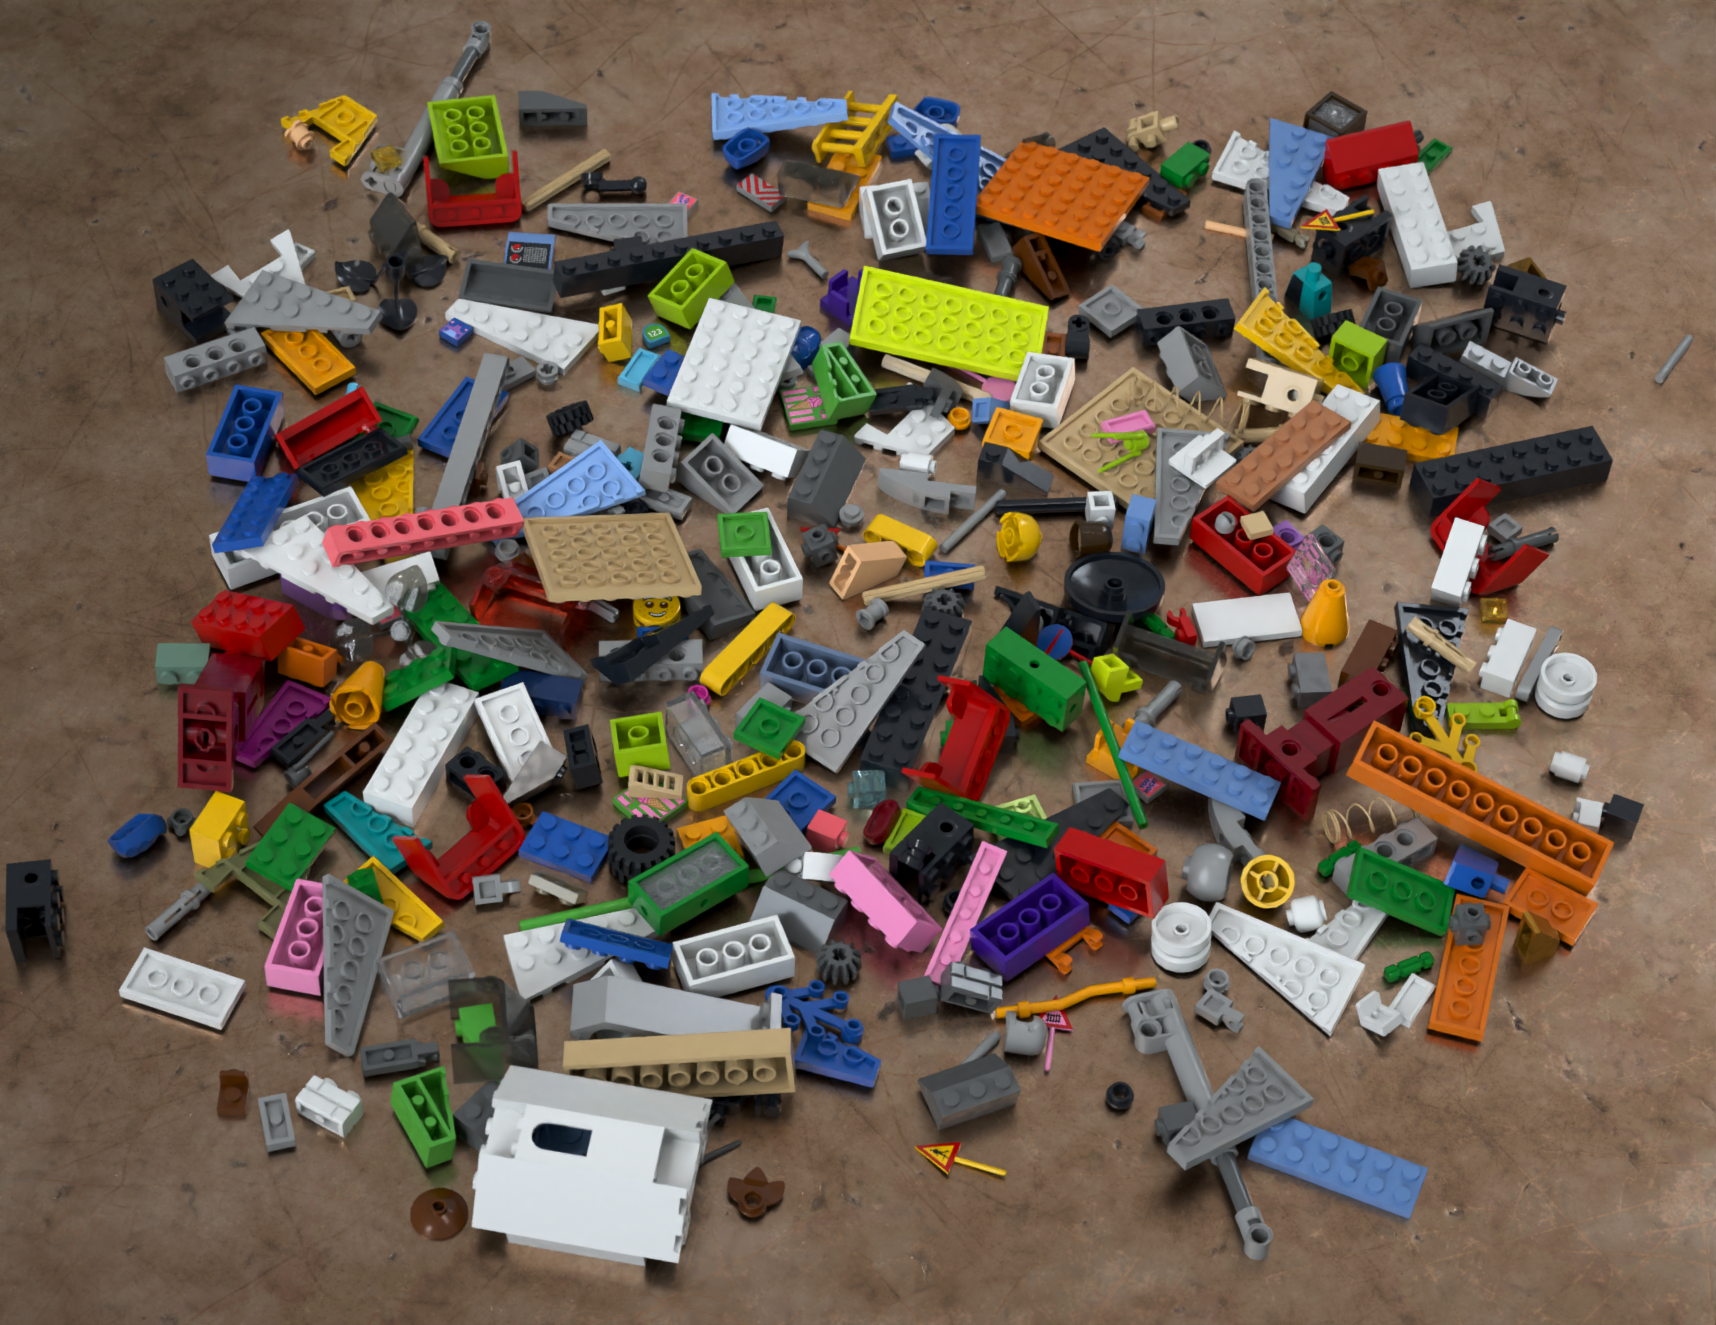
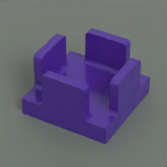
(842, 296)

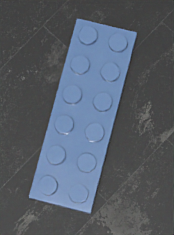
(1199, 770)
(1340, 1165)

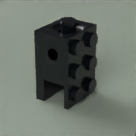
(1355, 239)
(193, 301)
(1525, 303)
(951, 843)
(33, 906)

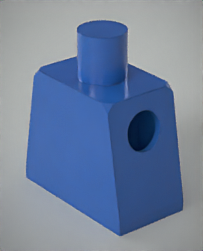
(1474, 873)

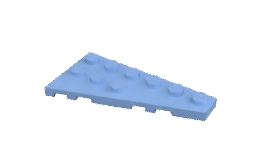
(771, 113)
(580, 488)

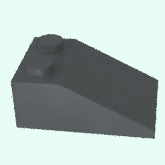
(472, 1116)

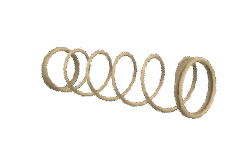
(1131, 391)
(1371, 824)

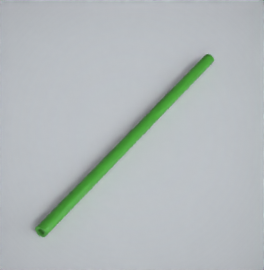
(755, 875)

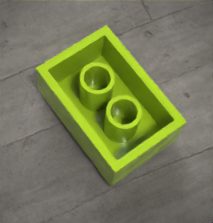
(689, 286)

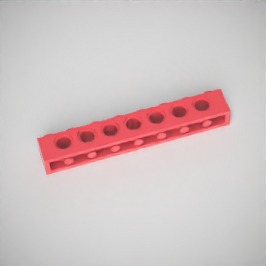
(422, 531)

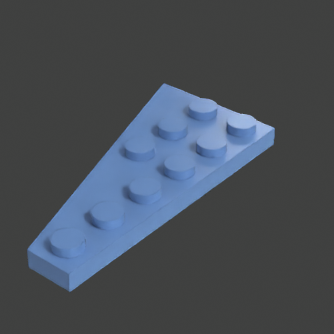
(922, 132)
(1293, 165)

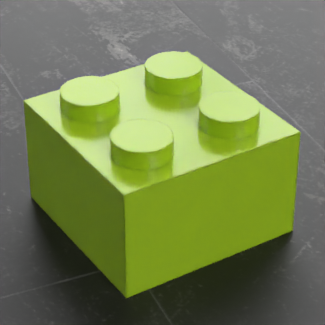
(1357, 352)
(640, 742)

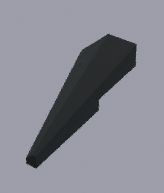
(1089, 634)
(634, 658)

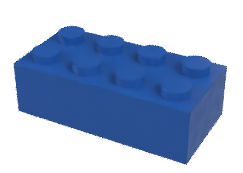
(245, 433)

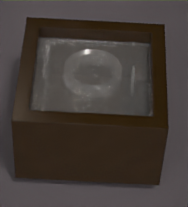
(1335, 116)

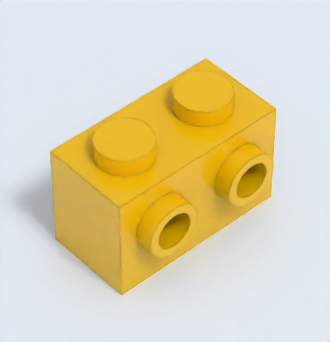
(615, 332)

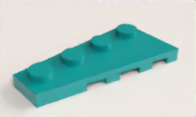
(370, 829)

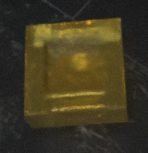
(386, 157)
(1493, 611)

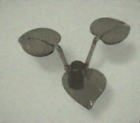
(403, 589)

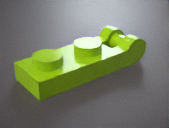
(1486, 714)

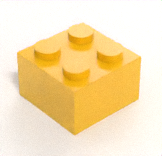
(219, 829)

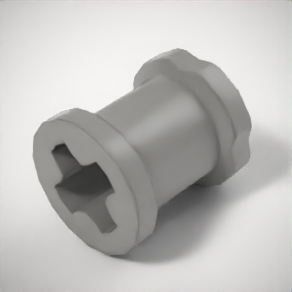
(872, 613)

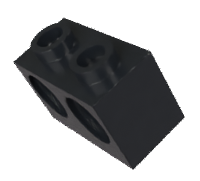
(582, 756)
(472, 763)

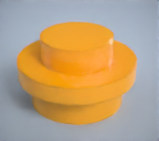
(959, 418)

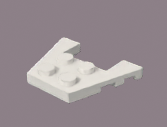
(1482, 233)
(284, 266)
(915, 433)

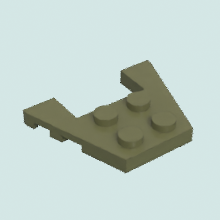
(271, 892)

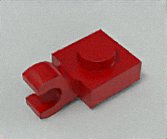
(1185, 630)

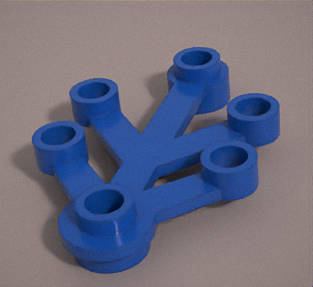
(851, 1030)

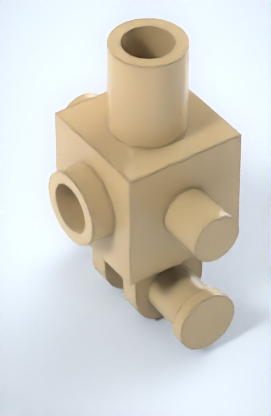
(1150, 130)

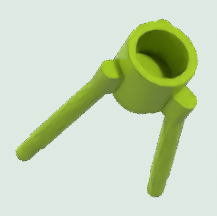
(1132, 441)

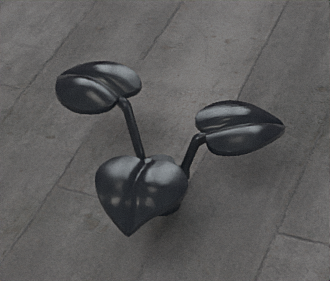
(399, 312)

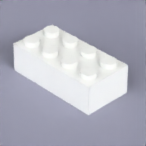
(770, 576)
(734, 958)

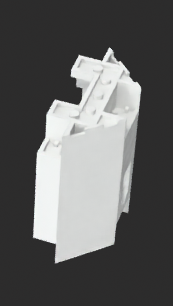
(615, 1203)

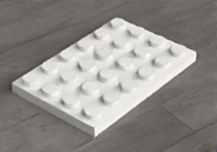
(734, 364)

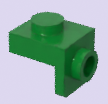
(365, 882)

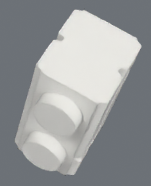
(329, 1105)

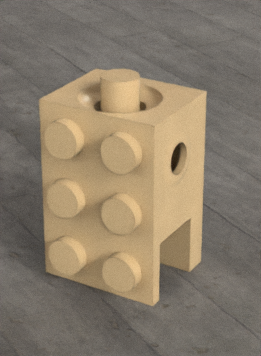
(1284, 388)

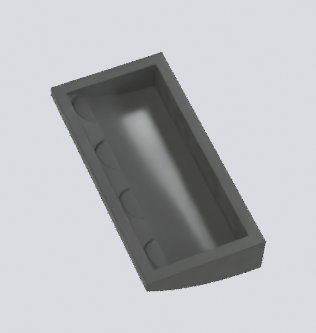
(509, 286)
(728, 605)

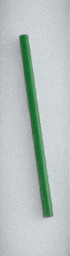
(1113, 745)

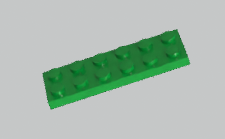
(472, 668)

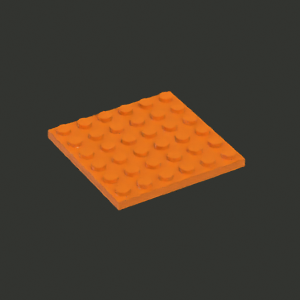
(1061, 195)

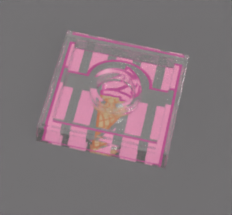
(1310, 566)

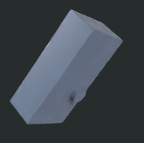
(804, 667)

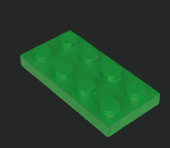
(1400, 891)

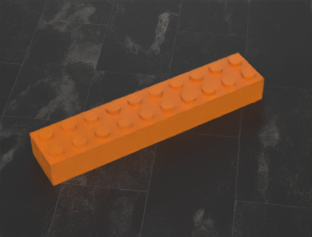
(1480, 808)

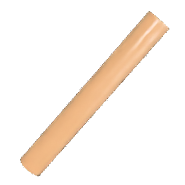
(1227, 228)

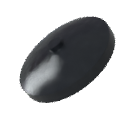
(1112, 583)

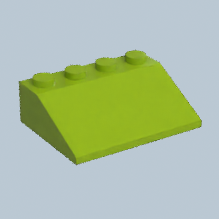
(469, 136)

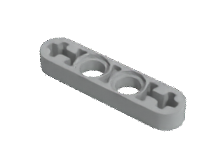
(1531, 676)

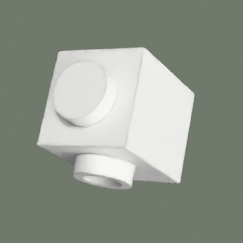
(1100, 507)

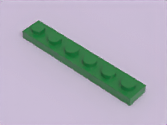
(987, 817)

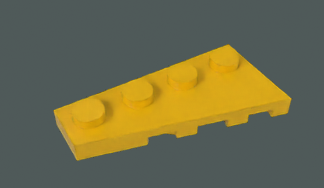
(410, 912)

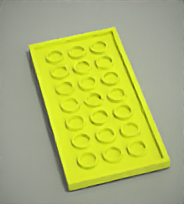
(946, 324)

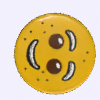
(656, 611)

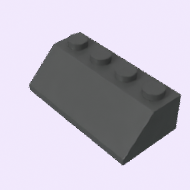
(825, 480)

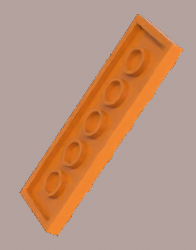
(1468, 977)

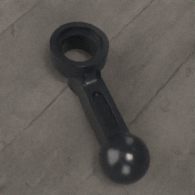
(596, 180)

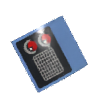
(530, 250)

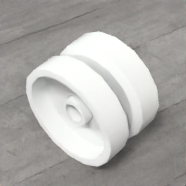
(1565, 685)
(1181, 937)

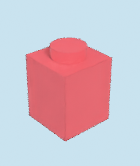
(827, 832)

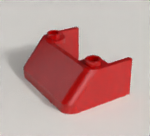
(474, 208)
(328, 428)
(1490, 575)
(971, 742)
(480, 852)

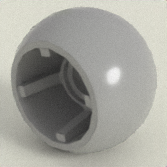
(1208, 872)

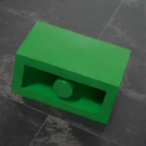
(1185, 166)

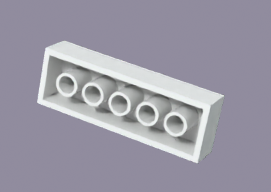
(1417, 225)
(1314, 478)
(334, 509)
(420, 751)

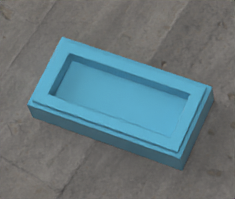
(637, 368)

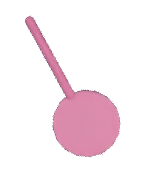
(998, 387)

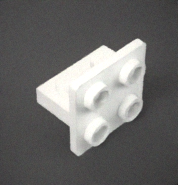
(1204, 459)

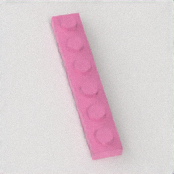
(966, 910)

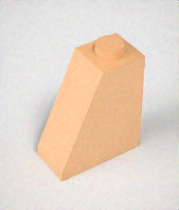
(866, 567)

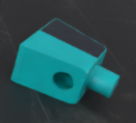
(1310, 291)

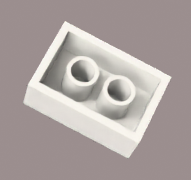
(894, 220)
(1459, 563)

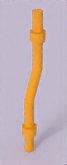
(1126, 985)

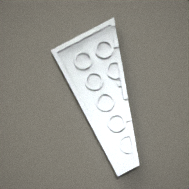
(1246, 161)
(528, 333)
(301, 559)
(544, 962)
(1300, 970)

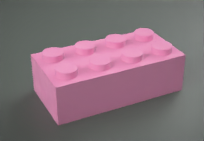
(884, 902)
(297, 950)

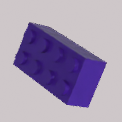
(1029, 926)

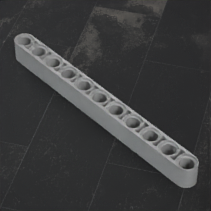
(1259, 247)
(471, 436)

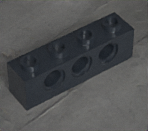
(1200, 319)

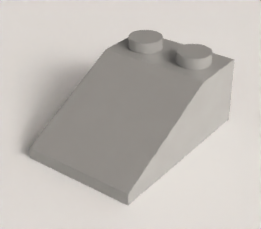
(718, 476)

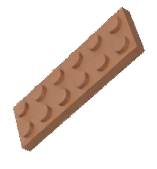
(1283, 455)

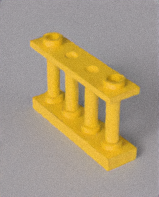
(868, 140)

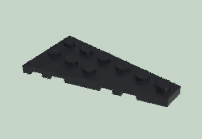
(1111, 151)
(1423, 667)

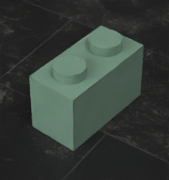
(180, 662)

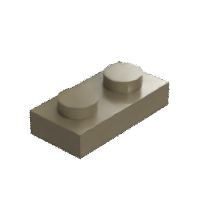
(548, 884)

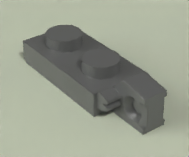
(397, 1056)

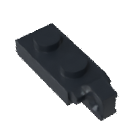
(901, 399)
(302, 739)

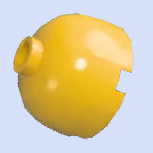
(1018, 537)
(1267, 881)

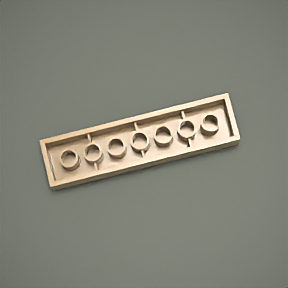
(690, 1063)

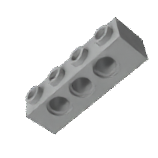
(215, 359)
(660, 448)
(680, 663)
(1406, 845)

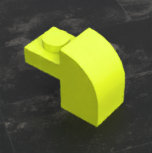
(1114, 677)

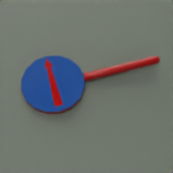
(1057, 643)

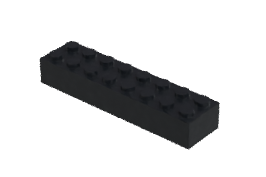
(1517, 467)
(915, 707)

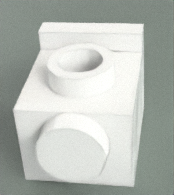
(1587, 813)

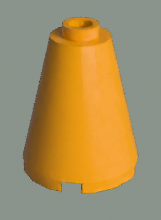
(1326, 615)
(360, 697)

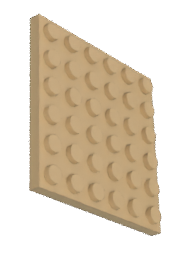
(1083, 455)
(610, 557)

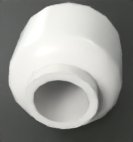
(1306, 913)

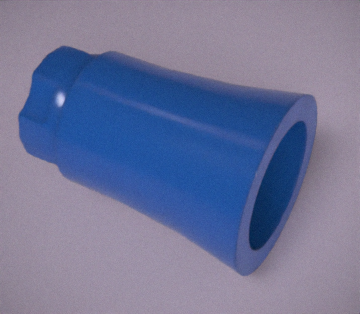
(1392, 385)

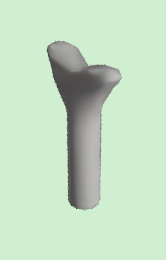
(804, 254)

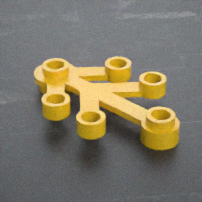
(1445, 744)

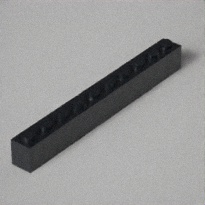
(657, 259)

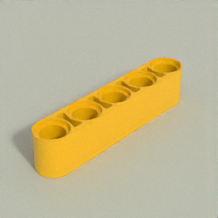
(746, 649)
(743, 777)

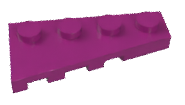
(281, 716)

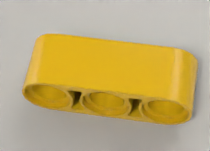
(914, 543)

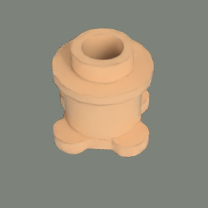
(300, 135)

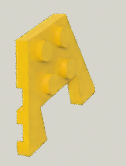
(343, 120)

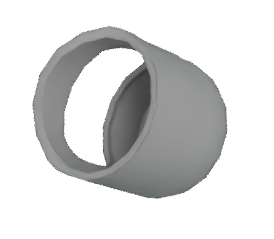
(1023, 1036)

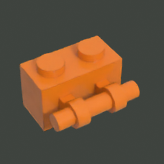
(309, 662)

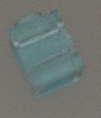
(867, 788)

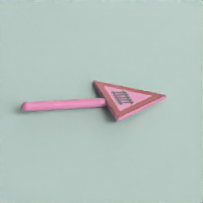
(1054, 1020)

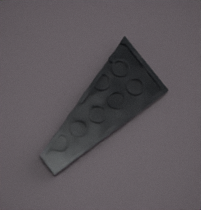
(1029, 864)

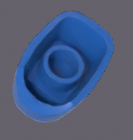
(939, 110)
(746, 148)
(806, 346)
(137, 834)

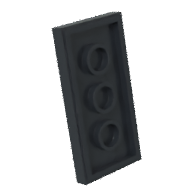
(352, 461)

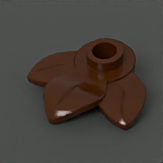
(755, 1190)

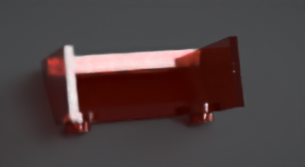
(525, 580)

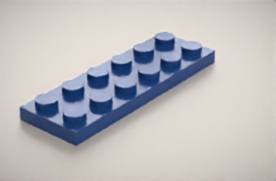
(953, 194)
(255, 512)

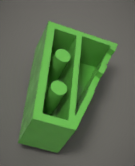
(841, 383)
(426, 1114)

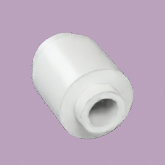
(918, 462)
(1569, 766)

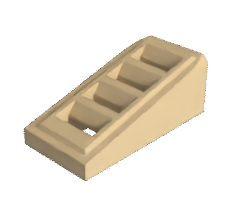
(645, 790)

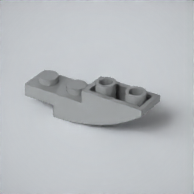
(1513, 376)
(917, 491)
(1228, 830)

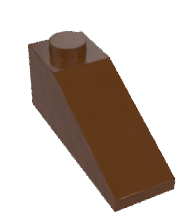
(1041, 266)

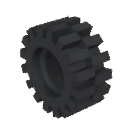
(1330, 323)
(570, 417)

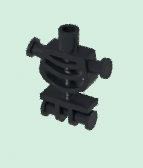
(732, 1107)

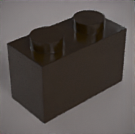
(1379, 464)

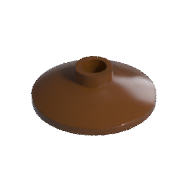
(442, 1223)

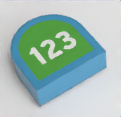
(655, 335)

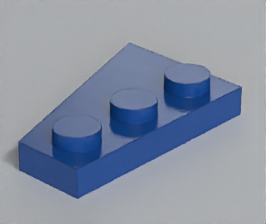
(837, 1060)

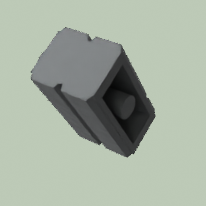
(971, 987)

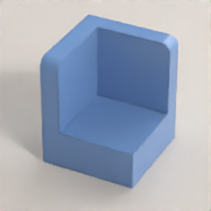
(984, 409)

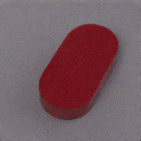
(882, 821)

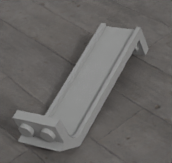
(660, 1010)

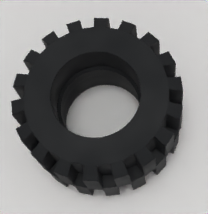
(634, 834)

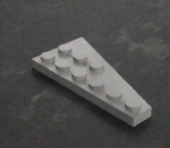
(352, 941)
(1242, 1107)

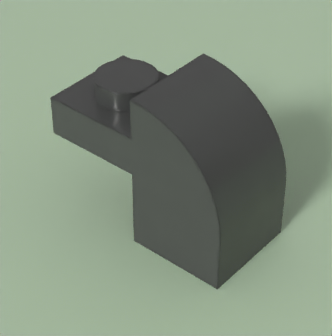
(947, 392)

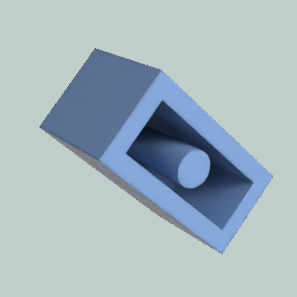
(1138, 524)

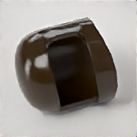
(1095, 538)

